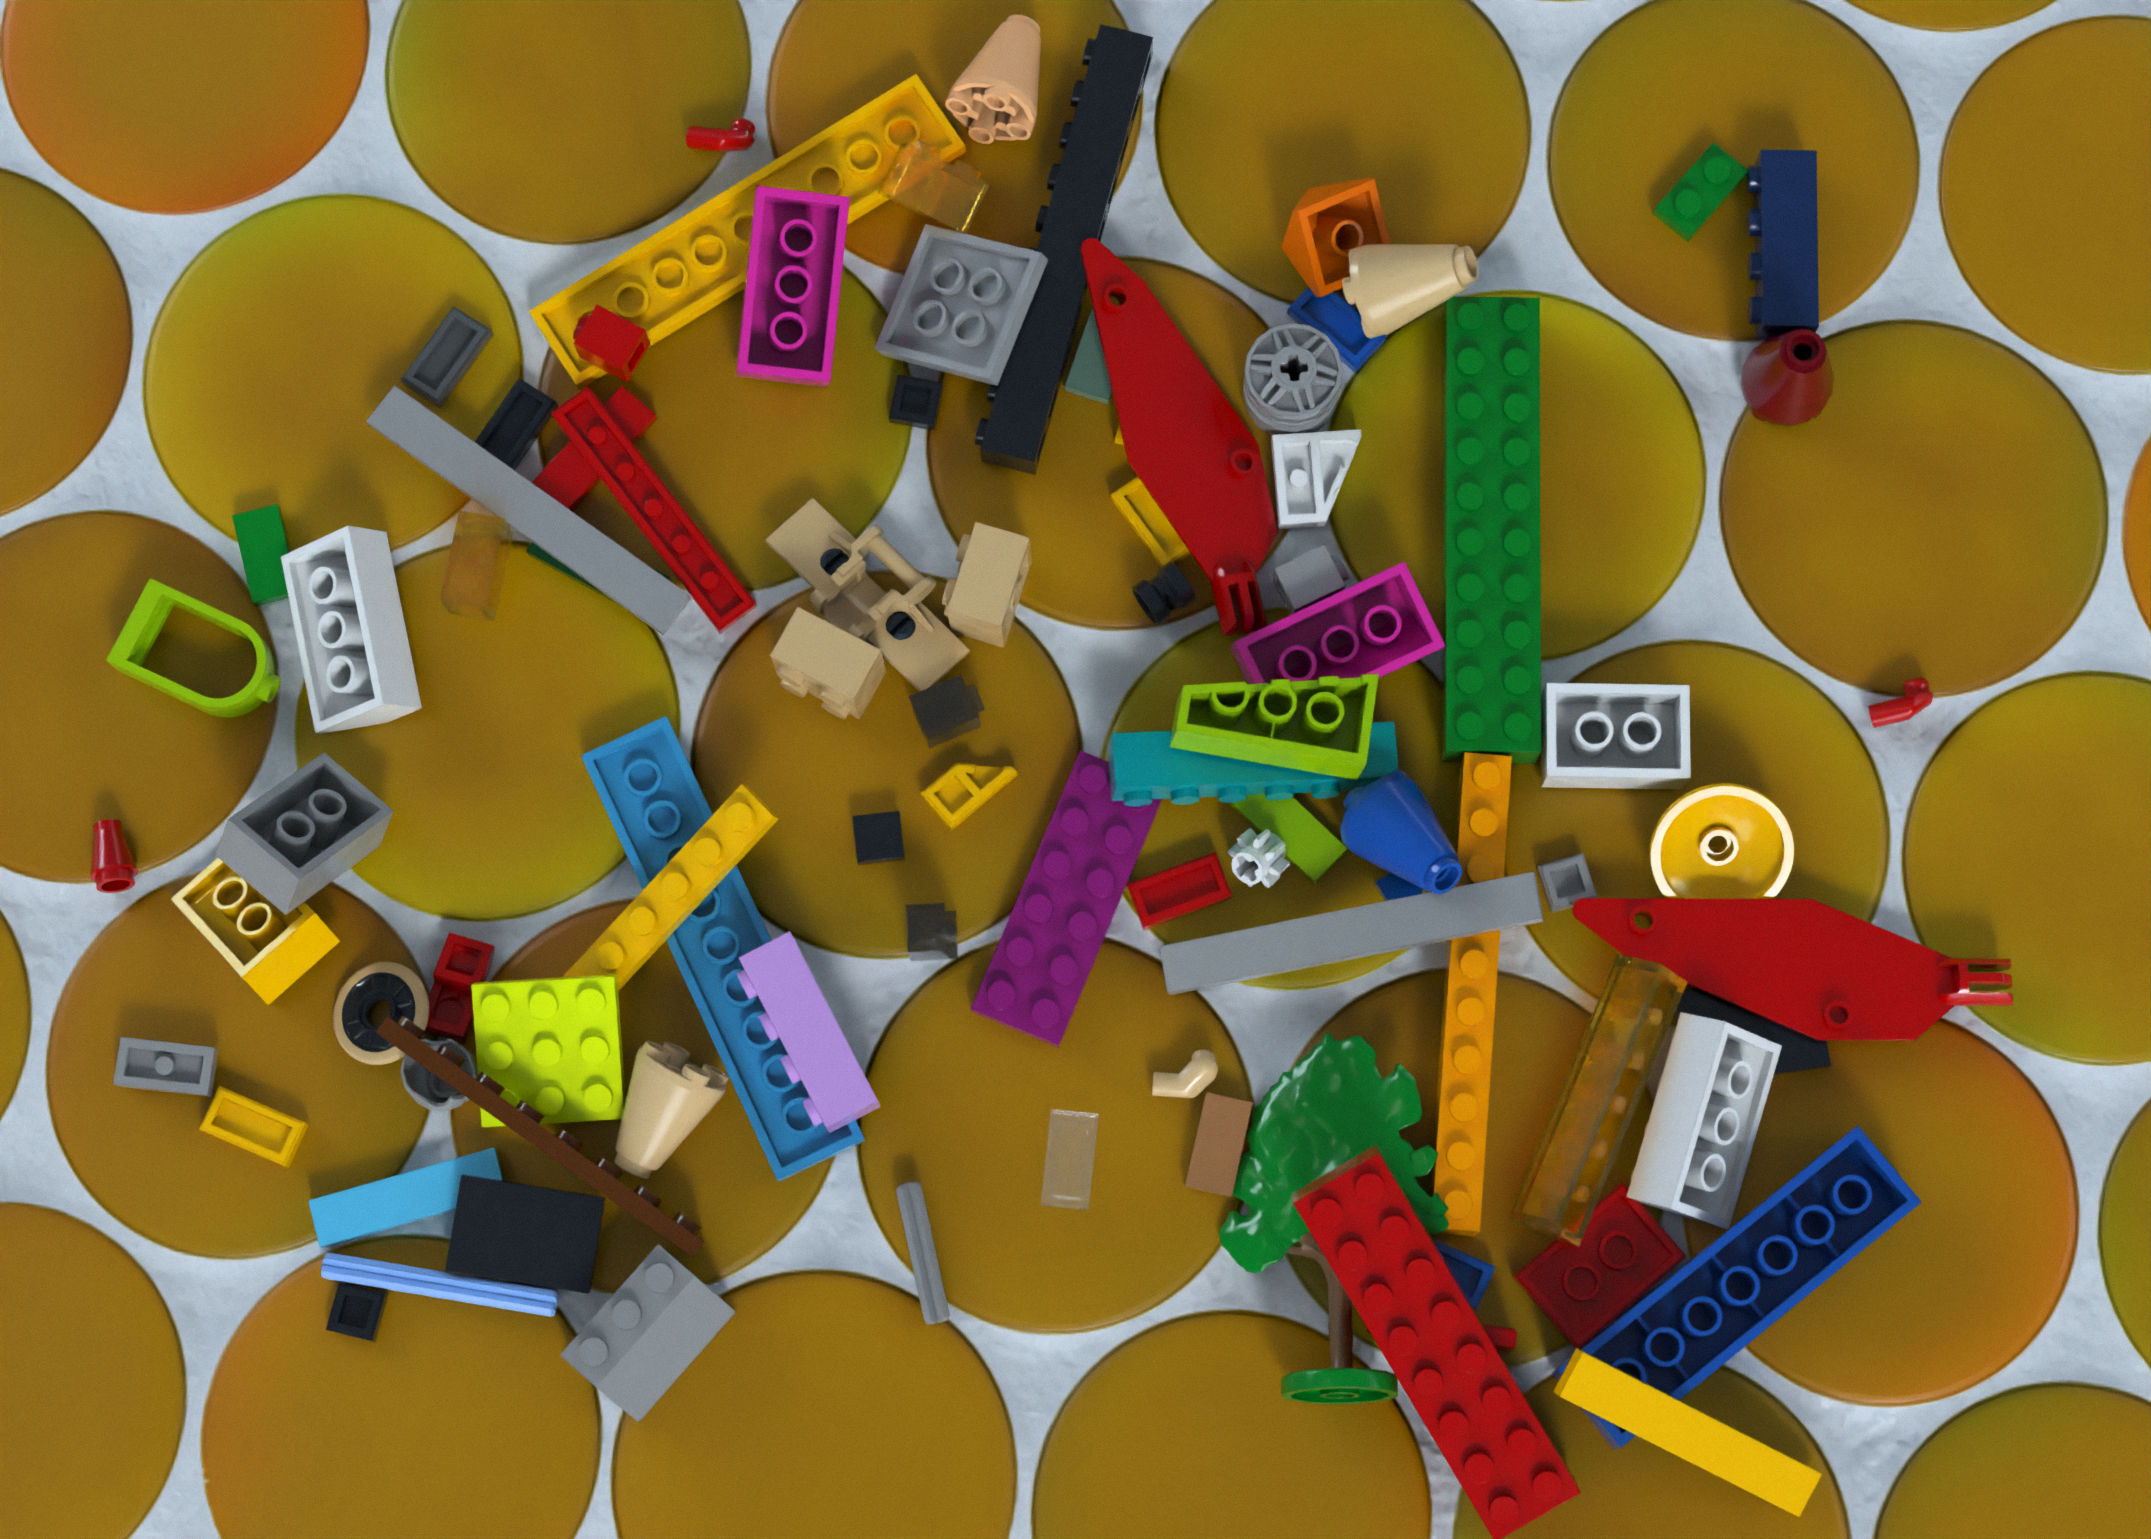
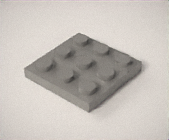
(961, 304)

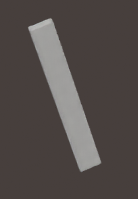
(529, 510)
(1351, 933)

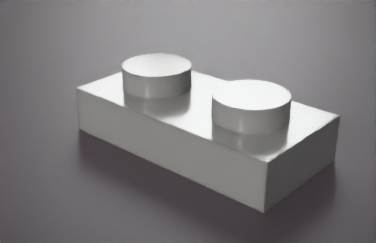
(166, 1066)

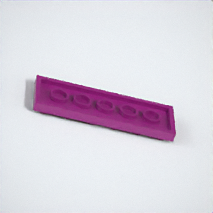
(1065, 906)

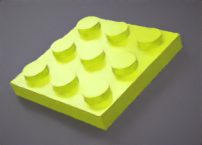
(552, 1046)

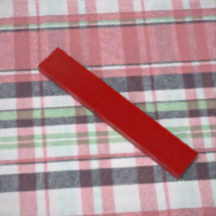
(653, 509)

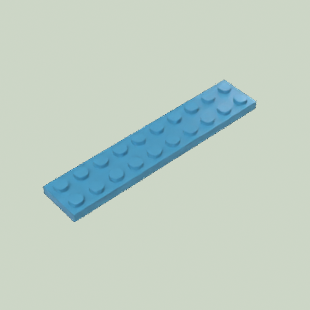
(655, 813)

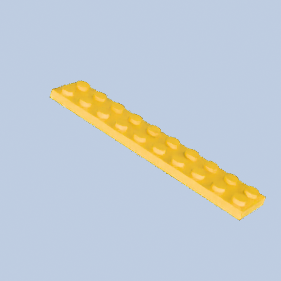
(706, 252)

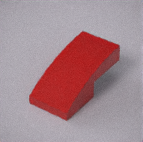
(450, 999)

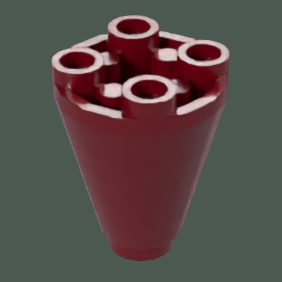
(1788, 378)

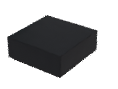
(916, 402)
(878, 838)
(357, 1312)

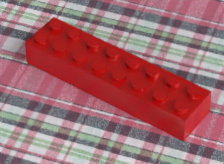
(1435, 1343)

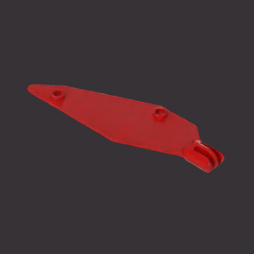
(1184, 440)
(1800, 963)

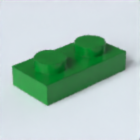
(1700, 192)

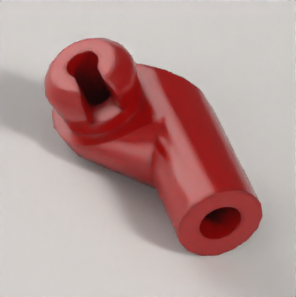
(717, 139)
(1902, 708)

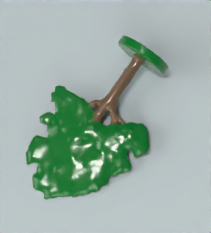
(1304, 1128)

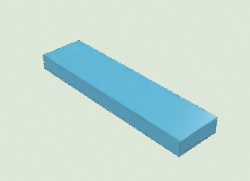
(398, 1198)

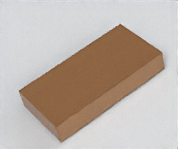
(1218, 1144)

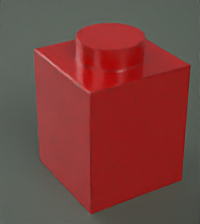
(610, 342)

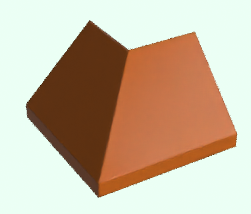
(1327, 226)

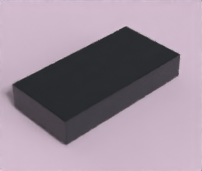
(516, 423)

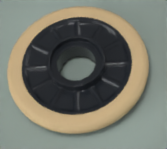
(359, 996)

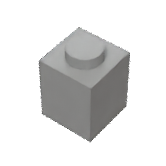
(1309, 579)

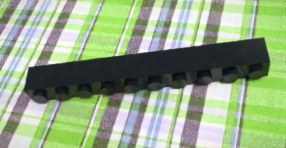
(1077, 211)

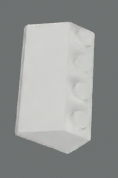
(350, 630)
(1689, 1144)

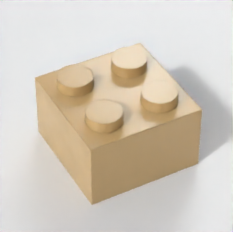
(988, 583)
(827, 664)

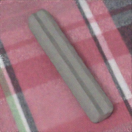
(922, 1253)

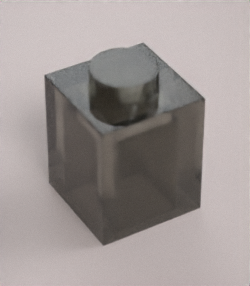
(947, 710)

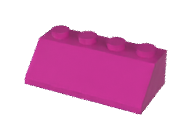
(1349, 634)

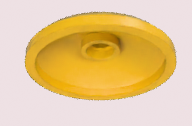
(1748, 863)

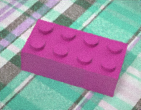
(792, 286)

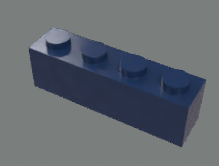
(1784, 242)

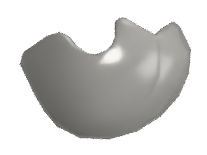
(428, 1088)

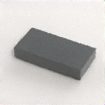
(447, 357)

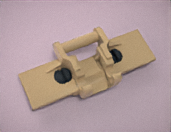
(849, 599)

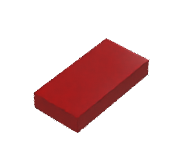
(1179, 891)

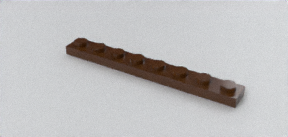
(525, 1122)

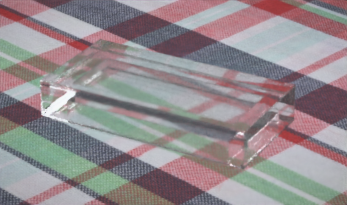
(1069, 1159)

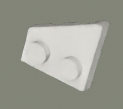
(1310, 474)

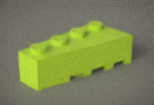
(1281, 723)

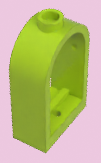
(146, 623)

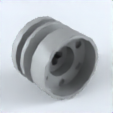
(1288, 405)

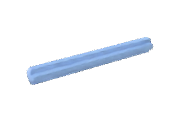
(439, 1284)

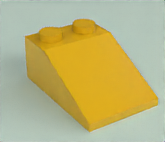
(251, 932)

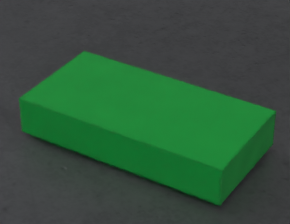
(261, 544)

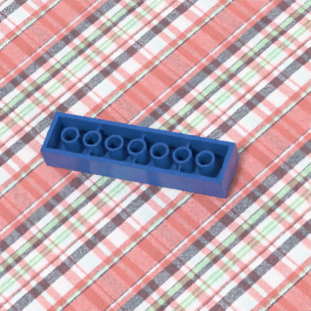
(1754, 1272)

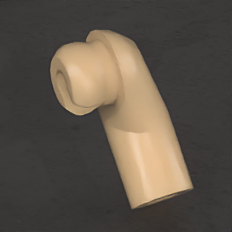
(1190, 1080)

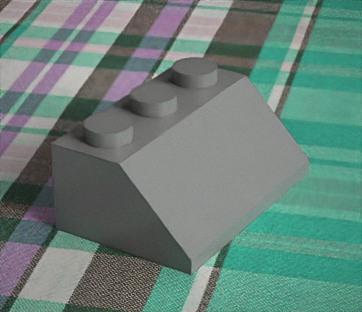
(648, 1333)

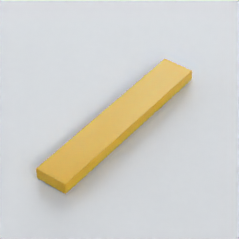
(1687, 1432)

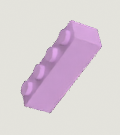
(809, 1033)

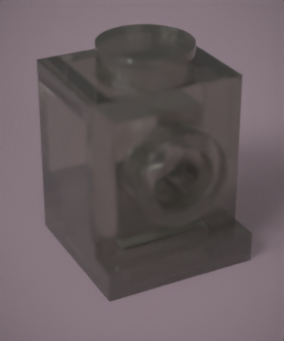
(931, 932)

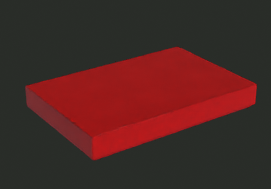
(1611, 1268)

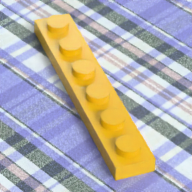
(678, 888)

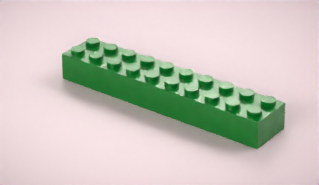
(1491, 528)

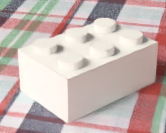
(1615, 736)

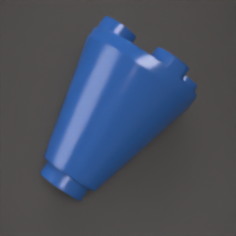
(1400, 833)

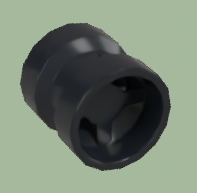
(1163, 593)

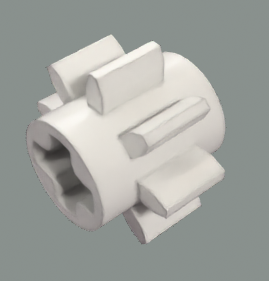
(1258, 857)

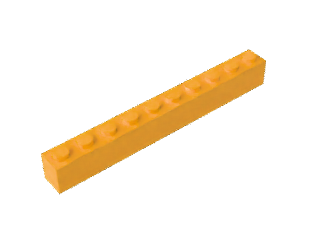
(1470, 1000)

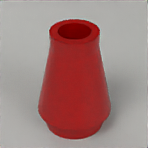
(111, 858)

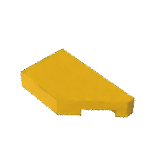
(964, 790)

